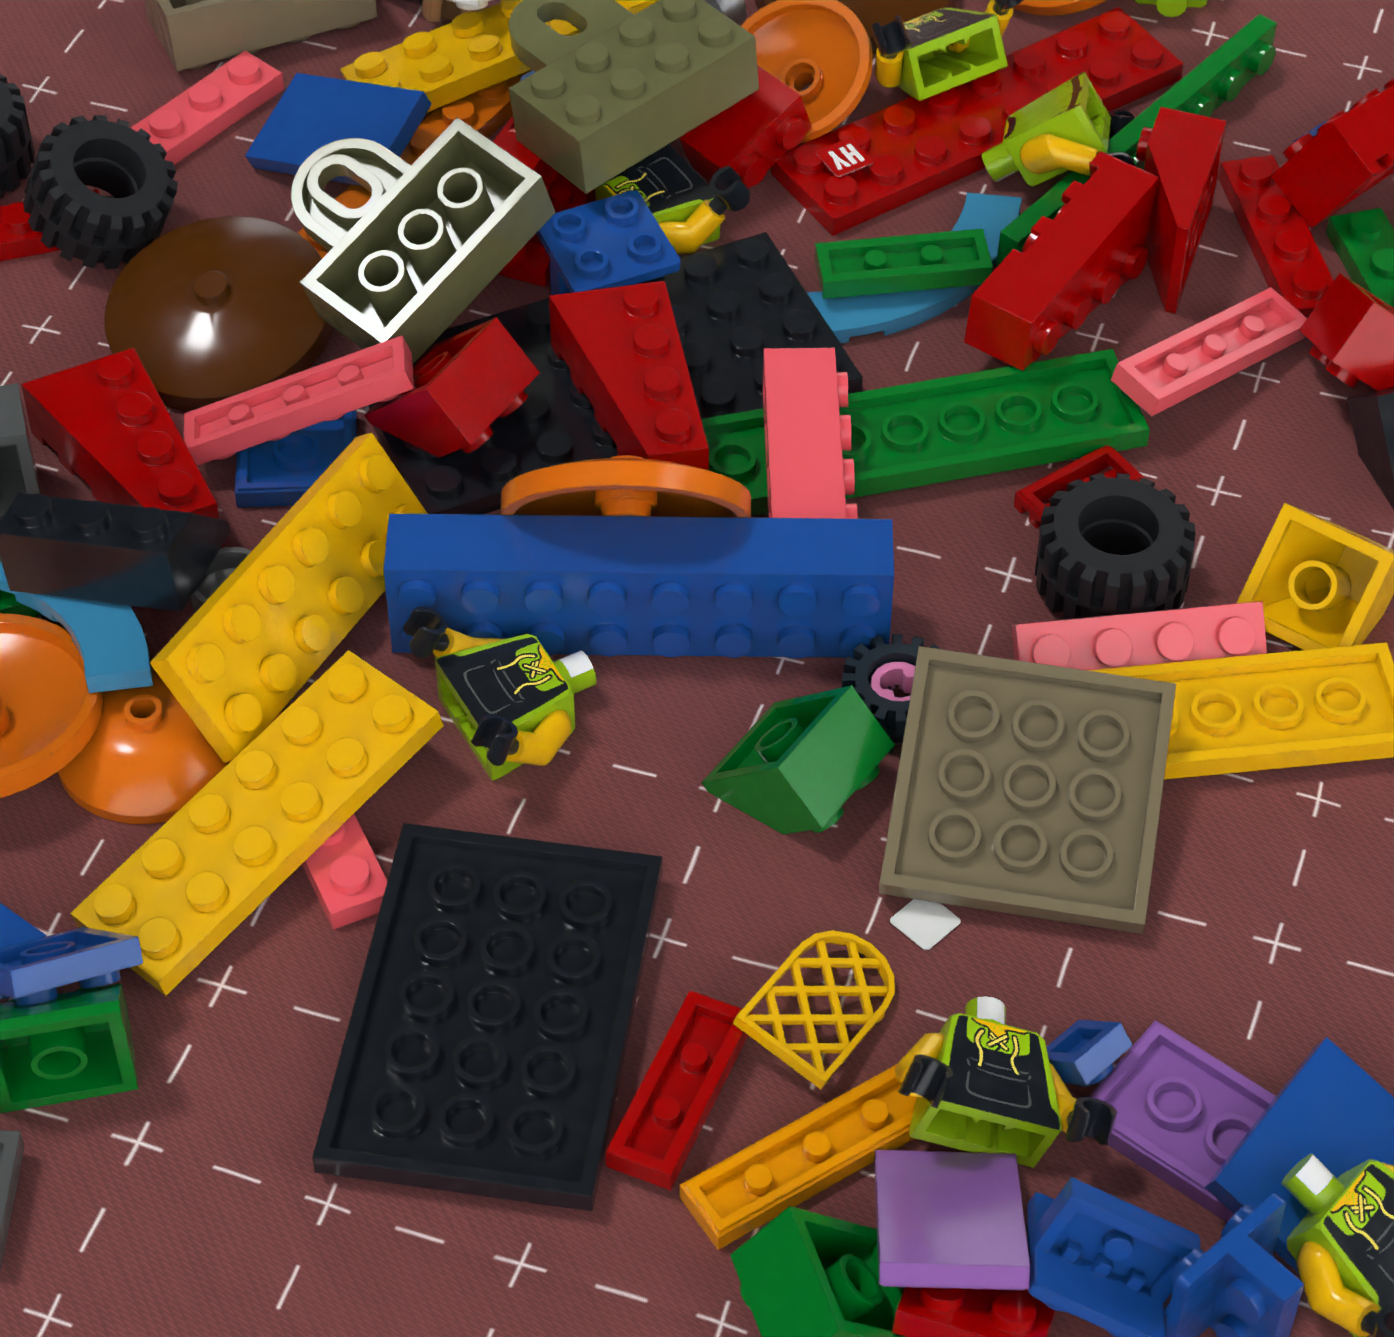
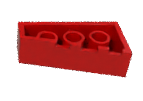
(1342, 159)
(1065, 265)
(632, 369)
(117, 435)

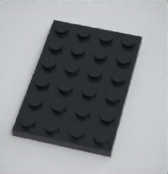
(492, 1018)

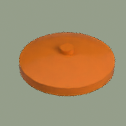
(625, 488)
(43, 702)

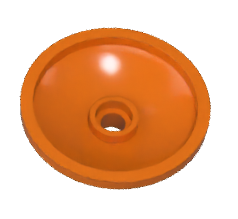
(818, 45)
(141, 758)

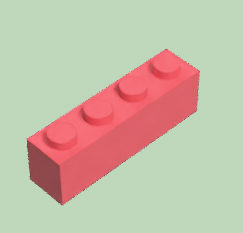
(806, 435)

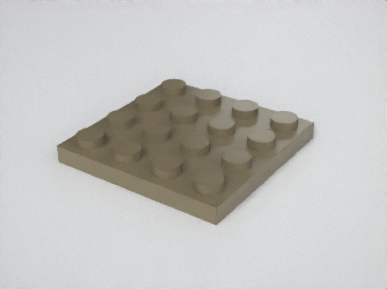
(1029, 790)

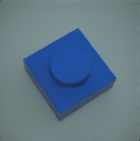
(1087, 1051)

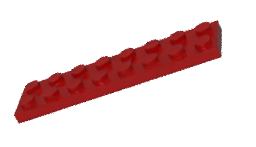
(943, 137)

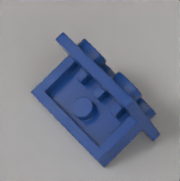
(606, 245)
(1104, 1259)
(1236, 1282)

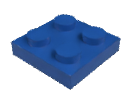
(82, 954)

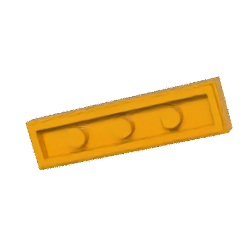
(799, 1159)

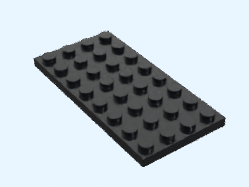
(726, 312)

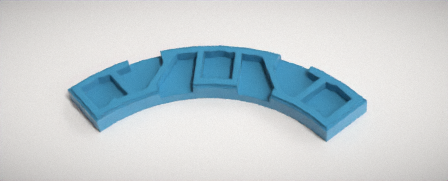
(903, 310)
(103, 633)

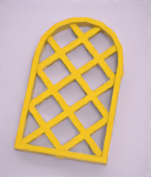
(788, 1051)

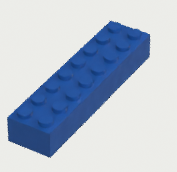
(646, 582)

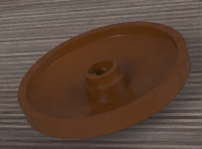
(217, 309)

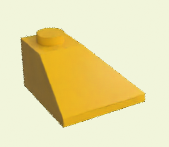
(1320, 582)

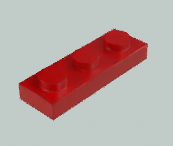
(677, 1092)

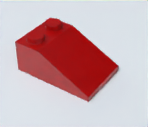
(1186, 157)

